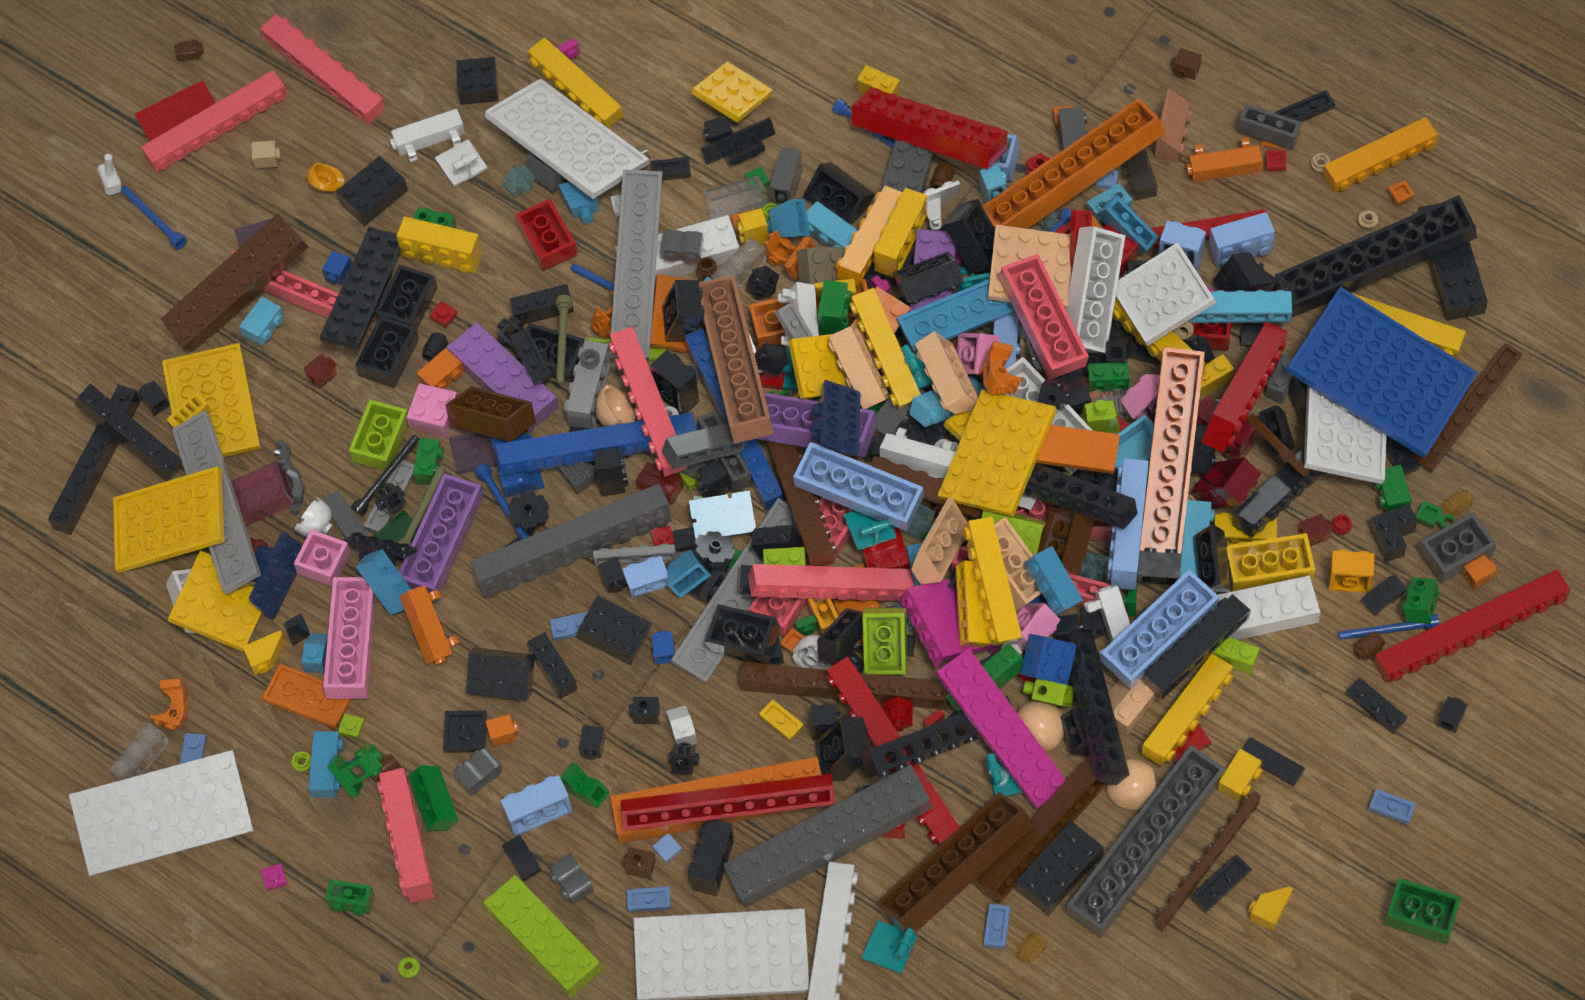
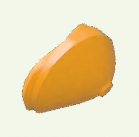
(324, 177)

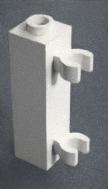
(427, 133)
(805, 301)
(917, 455)
(1112, 610)

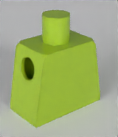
(1101, 416)
(1056, 693)

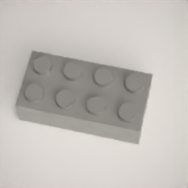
(586, 386)

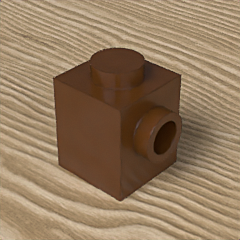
(1186, 64)
(639, 863)

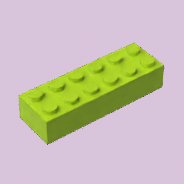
(542, 936)

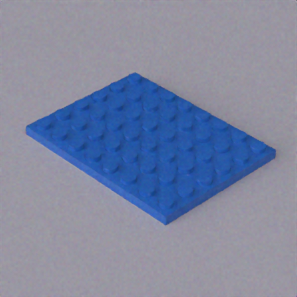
(1381, 372)

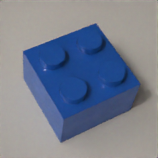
(1048, 659)

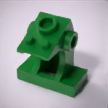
(369, 760)

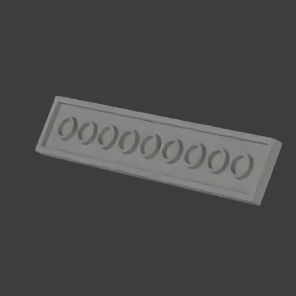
(637, 255)
(200, 451)
(694, 654)

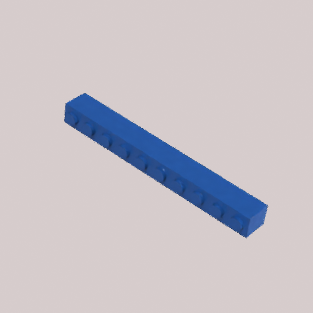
(579, 445)
(761, 473)

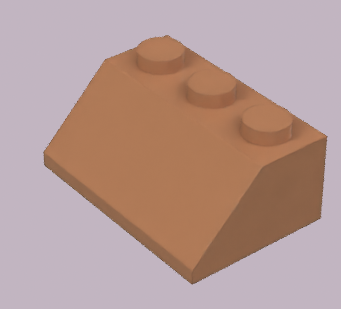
(1174, 121)

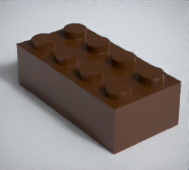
(490, 413)

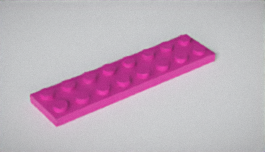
(1001, 728)

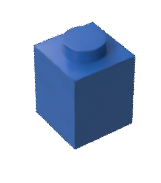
(336, 268)
(663, 647)

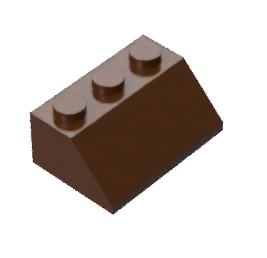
(1069, 536)

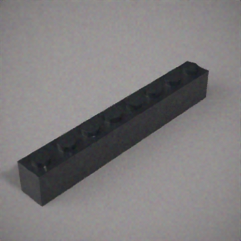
(90, 468)

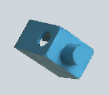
(578, 202)
(789, 219)
(686, 573)

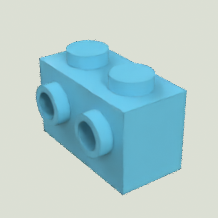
(992, 182)
(1100, 200)
(261, 321)

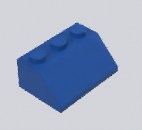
(520, 481)

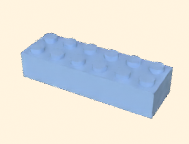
(858, 486)
(1126, 542)
(1159, 628)

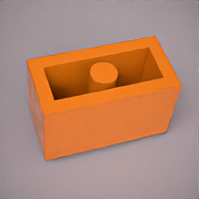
(441, 370)

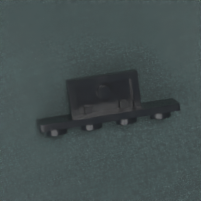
(740, 144)
(370, 544)

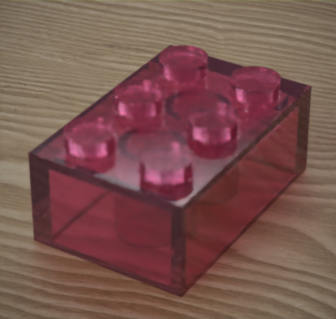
(262, 492)

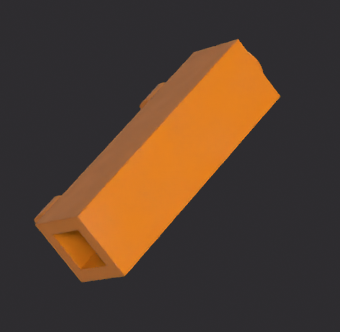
(1224, 163)
(426, 624)

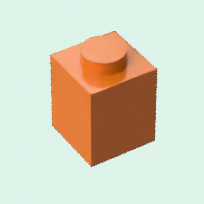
(1479, 572)
(502, 730)

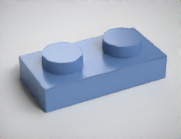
(566, 626)
(193, 747)
(1392, 806)
(648, 899)
(997, 926)

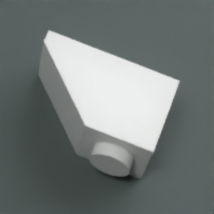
(681, 725)

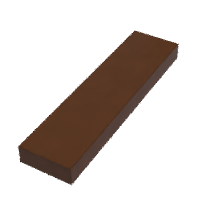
(1279, 446)

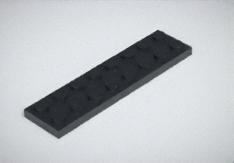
(362, 289)

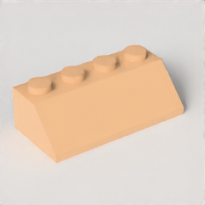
(858, 365)
(947, 373)
(940, 545)
(1014, 555)
(1130, 704)

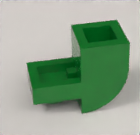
(583, 787)

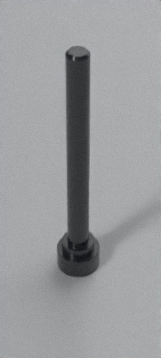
(361, 505)

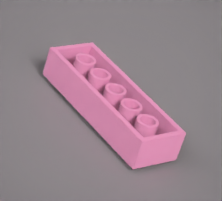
(349, 639)

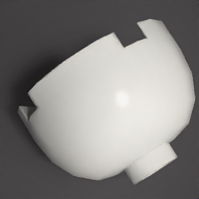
(315, 518)
(806, 653)

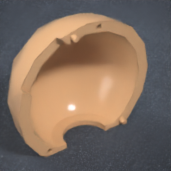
(613, 407)
(1043, 722)
(1136, 788)

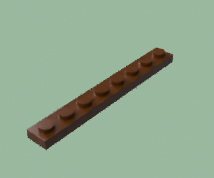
(1471, 405)
(1202, 866)

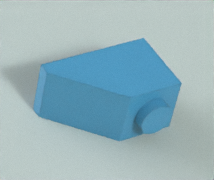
(315, 653)

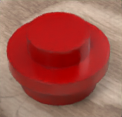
(1341, 524)

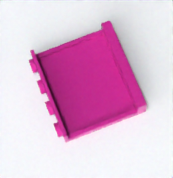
(935, 617)

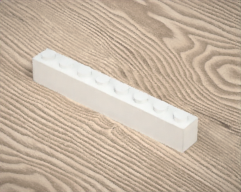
(832, 932)

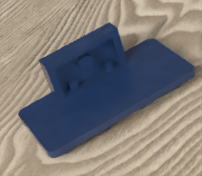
(837, 418)
(277, 574)

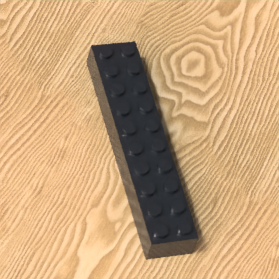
(1378, 254)

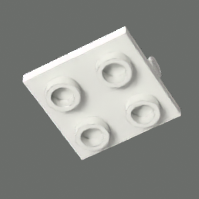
(461, 163)
(934, 199)

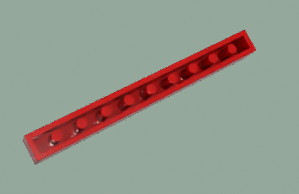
(1472, 626)
(880, 731)
(727, 802)

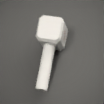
(109, 176)

